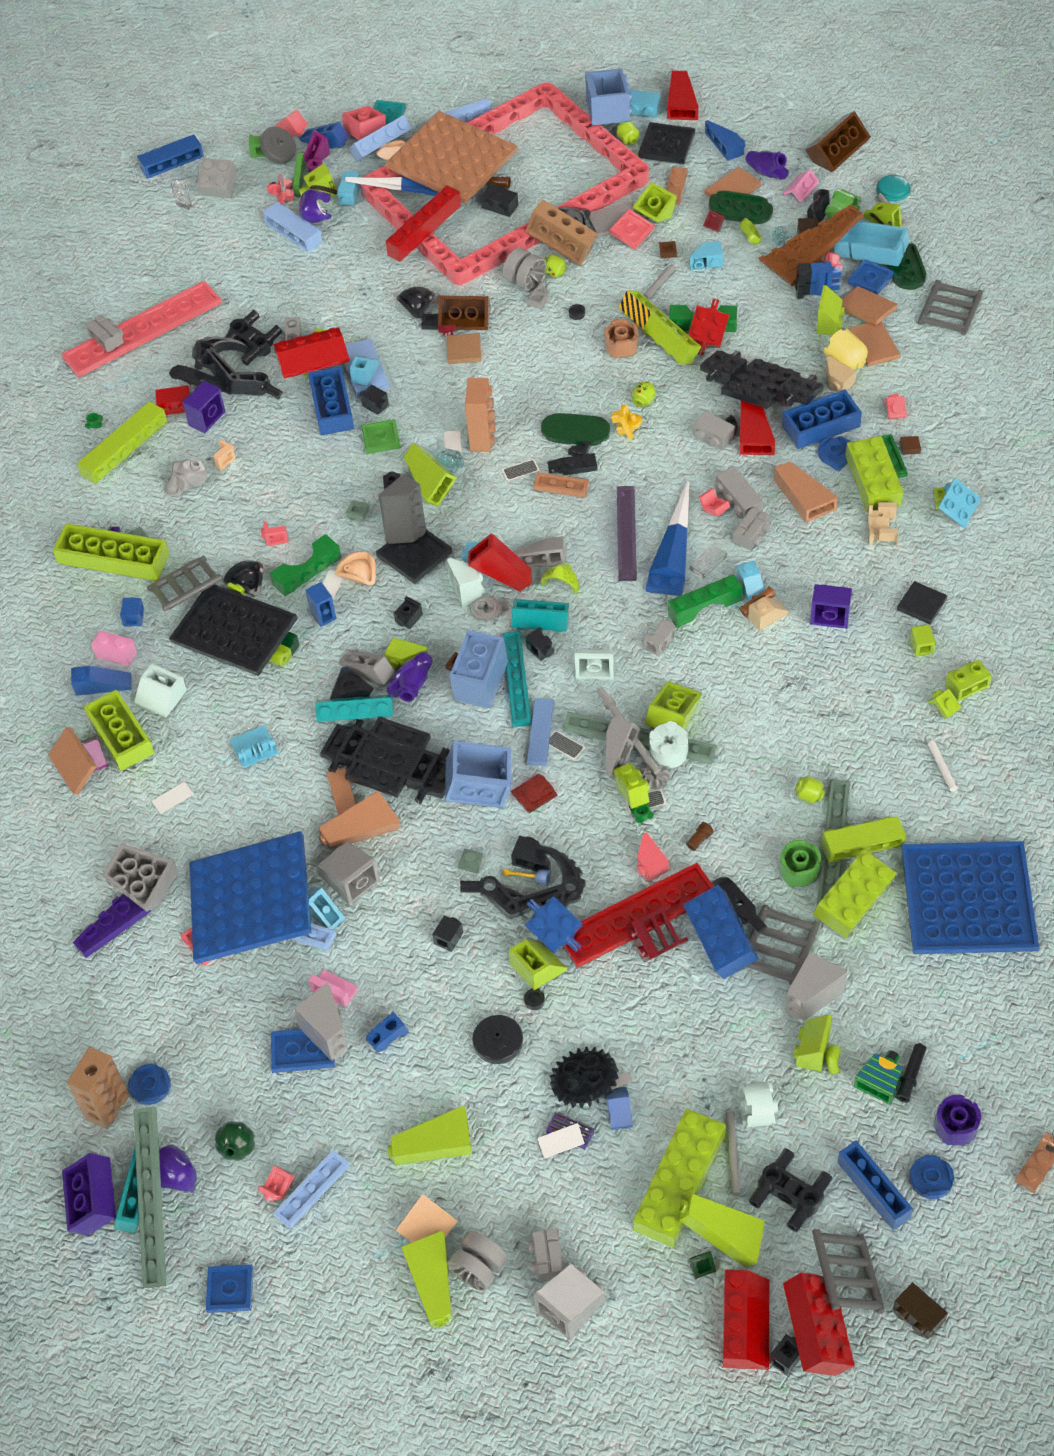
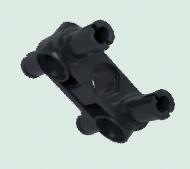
(258, 343)
(790, 1189)

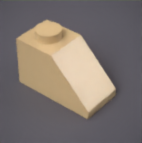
(839, 375)
(765, 612)

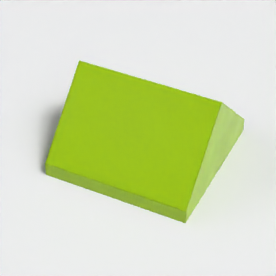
(656, 203)

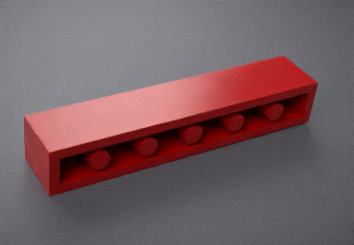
(423, 223)

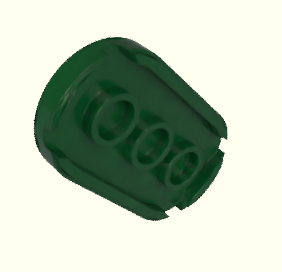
(738, 206)
(911, 271)
(575, 429)

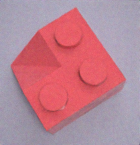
(363, 122)

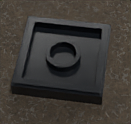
(922, 602)

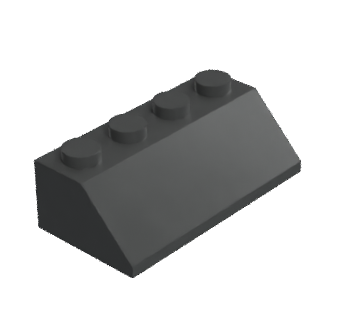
(402, 511)

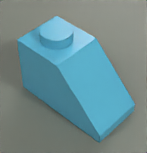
(750, 579)
(323, 908)

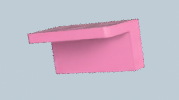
(802, 185)
(341, 989)

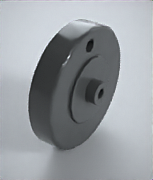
(277, 145)

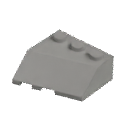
(141, 875)

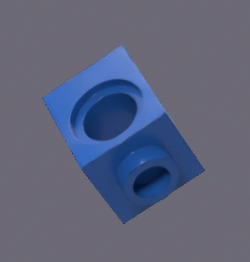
(132, 612)

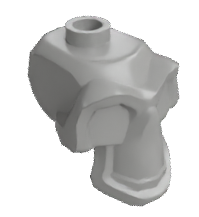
(185, 477)

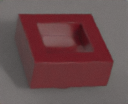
(714, 221)
(447, 329)

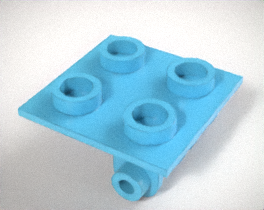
(959, 502)
(254, 746)

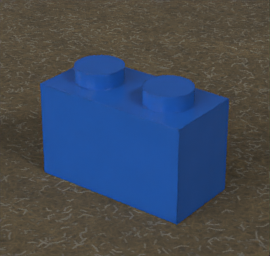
(320, 604)

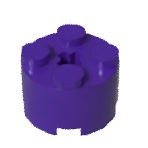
(957, 1120)

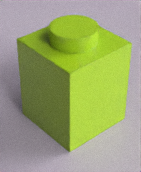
(922, 640)

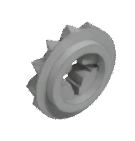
(480, 604)
(661, 778)

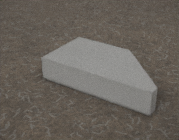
(538, 297)

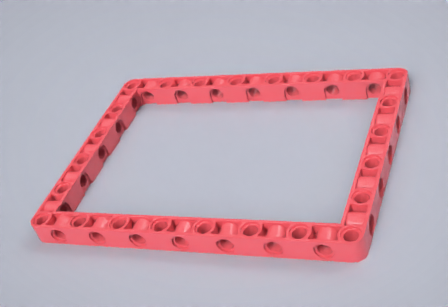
(632, 176)

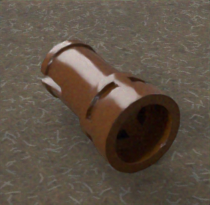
(503, 182)
(703, 832)

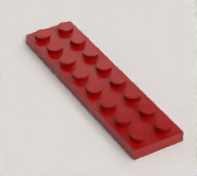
(608, 927)

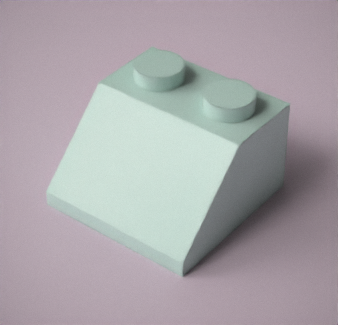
(464, 581)
(594, 664)

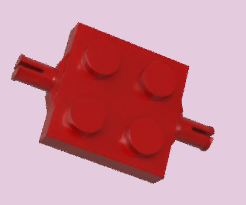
(708, 326)

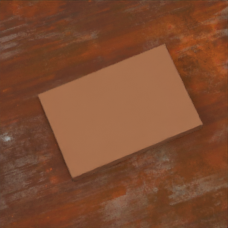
(735, 181)
(868, 305)
(878, 343)
(72, 760)

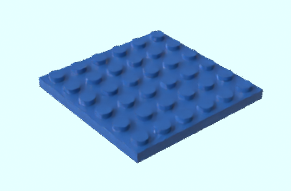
(249, 897)
(969, 898)

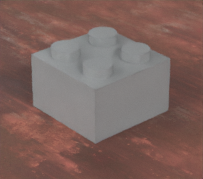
(216, 178)

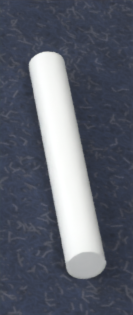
(942, 765)

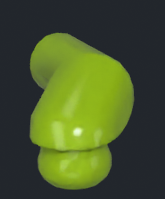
(832, 1055)

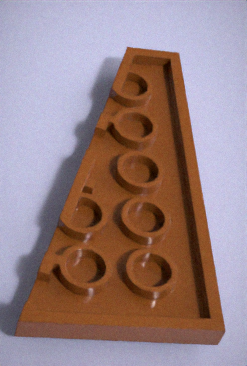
(810, 244)

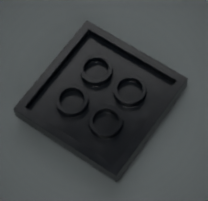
(666, 143)
(415, 558)

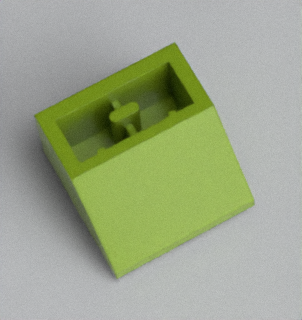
(535, 963)

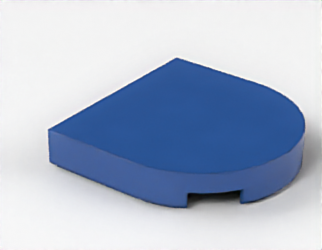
(832, 452)

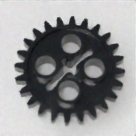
(584, 1077)

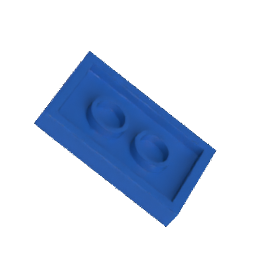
(296, 1052)

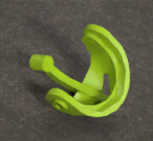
(564, 573)

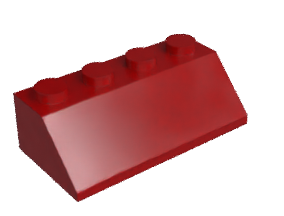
(311, 352)
(746, 1320)

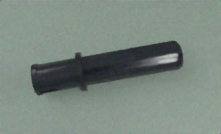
(908, 1081)

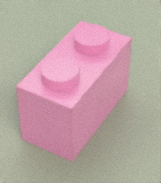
(114, 648)

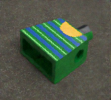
(880, 1076)

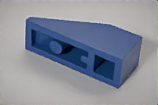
(334, 132)
(725, 140)
(96, 680)

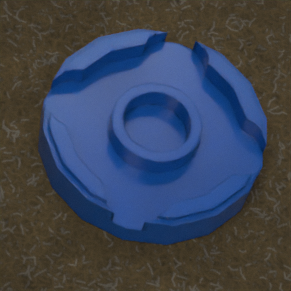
(149, 1084)
(931, 1177)

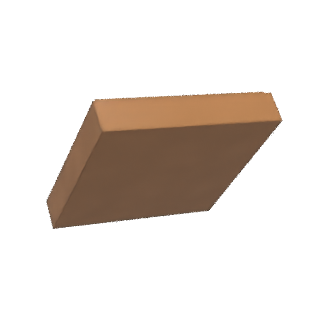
(464, 348)

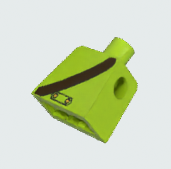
(320, 180)
(884, 214)

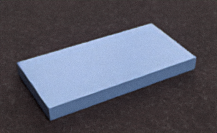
(367, 349)

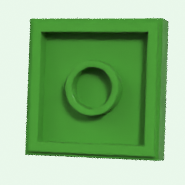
(380, 436)

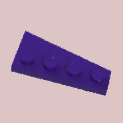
(110, 924)

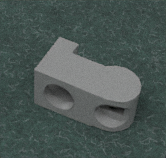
(292, 331)
(660, 639)

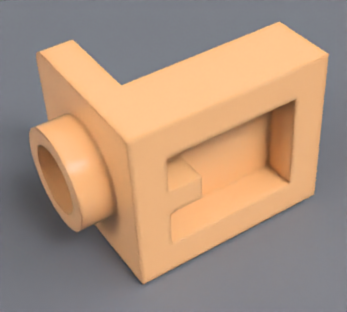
(225, 455)

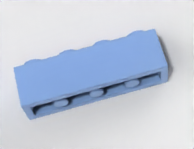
(380, 137)
(292, 226)

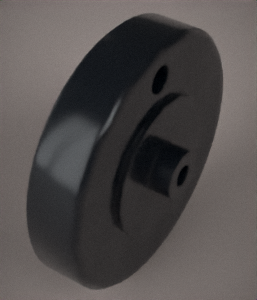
(497, 1039)

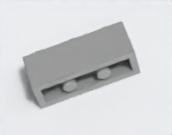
(737, 492)

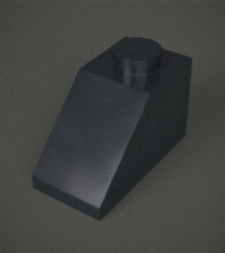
(526, 857)

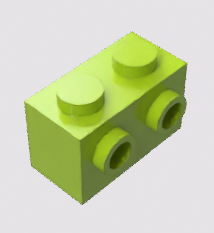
(968, 680)
(631, 785)

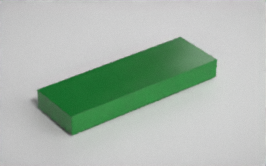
(895, 456)

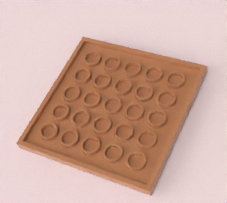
(451, 155)

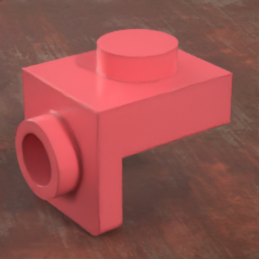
(895, 406)
(712, 504)
(277, 1184)

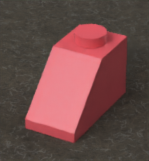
(293, 123)
(651, 859)

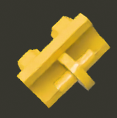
(628, 420)

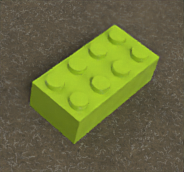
(873, 472)
(118, 730)
(854, 893)

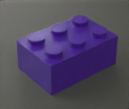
(88, 1194)

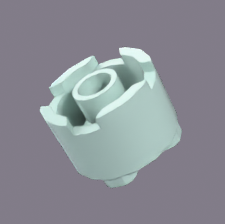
(669, 744)
(757, 1104)

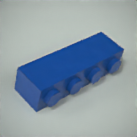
(170, 156)
(875, 1185)

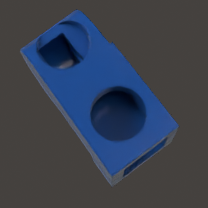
(386, 1032)

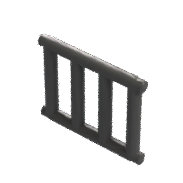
(933, 296)
(186, 570)
(805, 944)
(863, 1261)

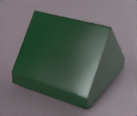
(702, 1264)

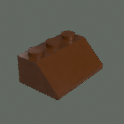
(464, 311)

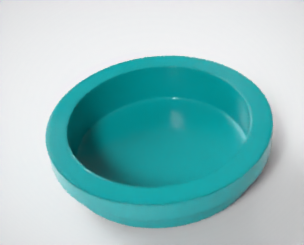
(893, 187)

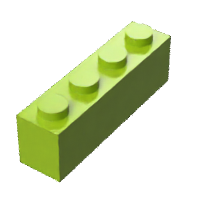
(870, 835)

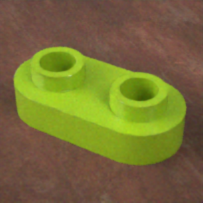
(751, 231)

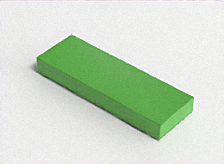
(298, 174)

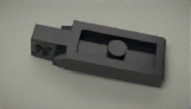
(573, 464)

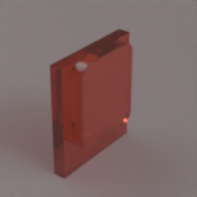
(534, 793)

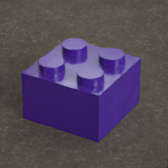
(204, 407)
(830, 606)

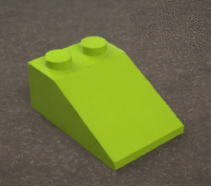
(673, 704)

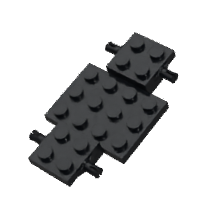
(759, 381)
(387, 758)

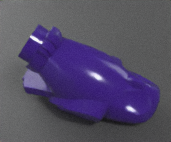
(768, 163)
(410, 677)

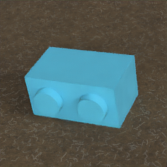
(645, 103)

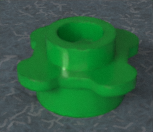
(94, 420)
(642, 809)

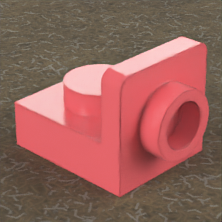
(274, 535)

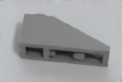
(544, 552)
(368, 666)
(619, 743)

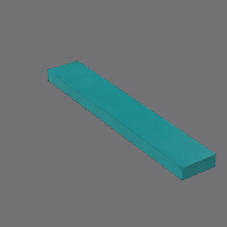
(517, 680)

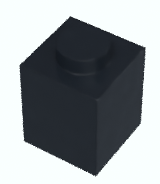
(374, 399)
(448, 933)

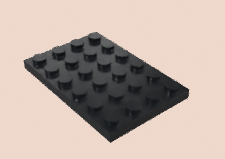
(233, 629)

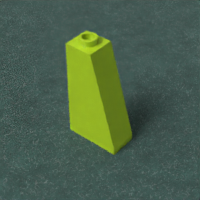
(430, 473)
(433, 1140)
(724, 1227)
(430, 1274)

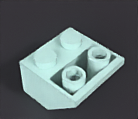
(159, 690)

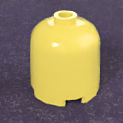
(847, 349)

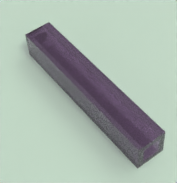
(626, 533)

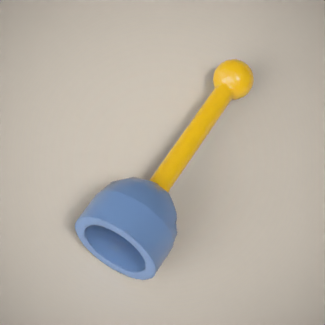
(542, 876)

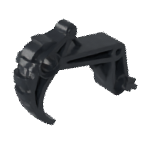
(250, 383)
(503, 895)

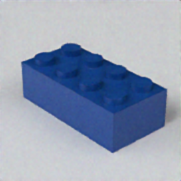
(331, 400)
(821, 419)
(721, 932)

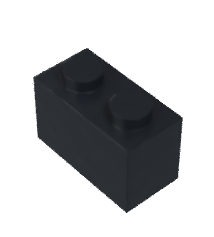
(499, 200)

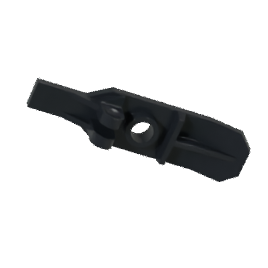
(194, 376)
(747, 910)

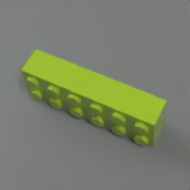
(111, 552)
(679, 1176)

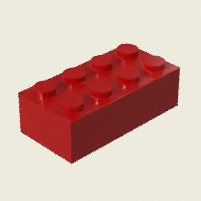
(817, 1328)

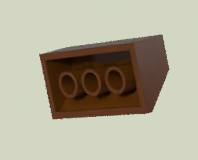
(838, 142)

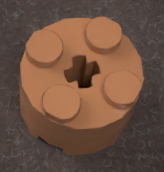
(621, 338)

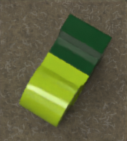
(285, 650)

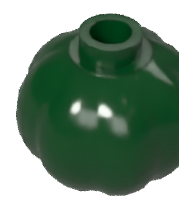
(234, 1140)

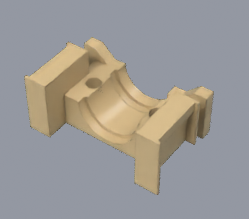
(879, 522)

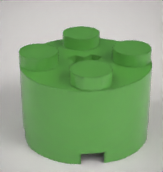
(840, 200)
(800, 863)

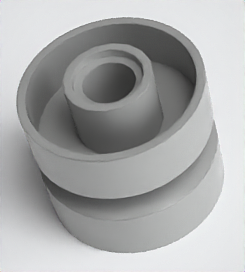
(524, 269)
(477, 1261)

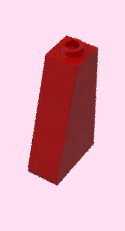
(681, 98)
(755, 431)
(500, 563)

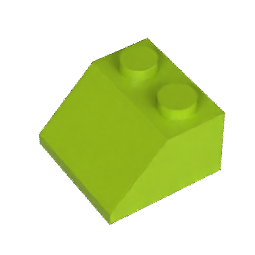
(829, 312)
(813, 1043)

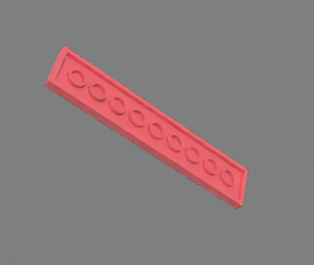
(144, 327)

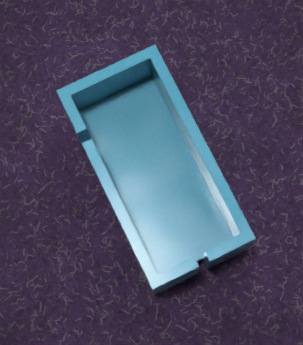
(874, 243)

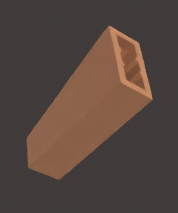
(804, 492)
(360, 822)

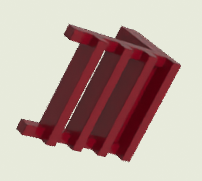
(639, 934)

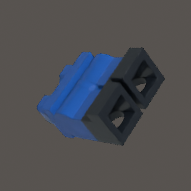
(813, 276)

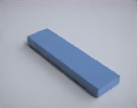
(540, 732)

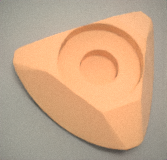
(390, 149)
(357, 568)

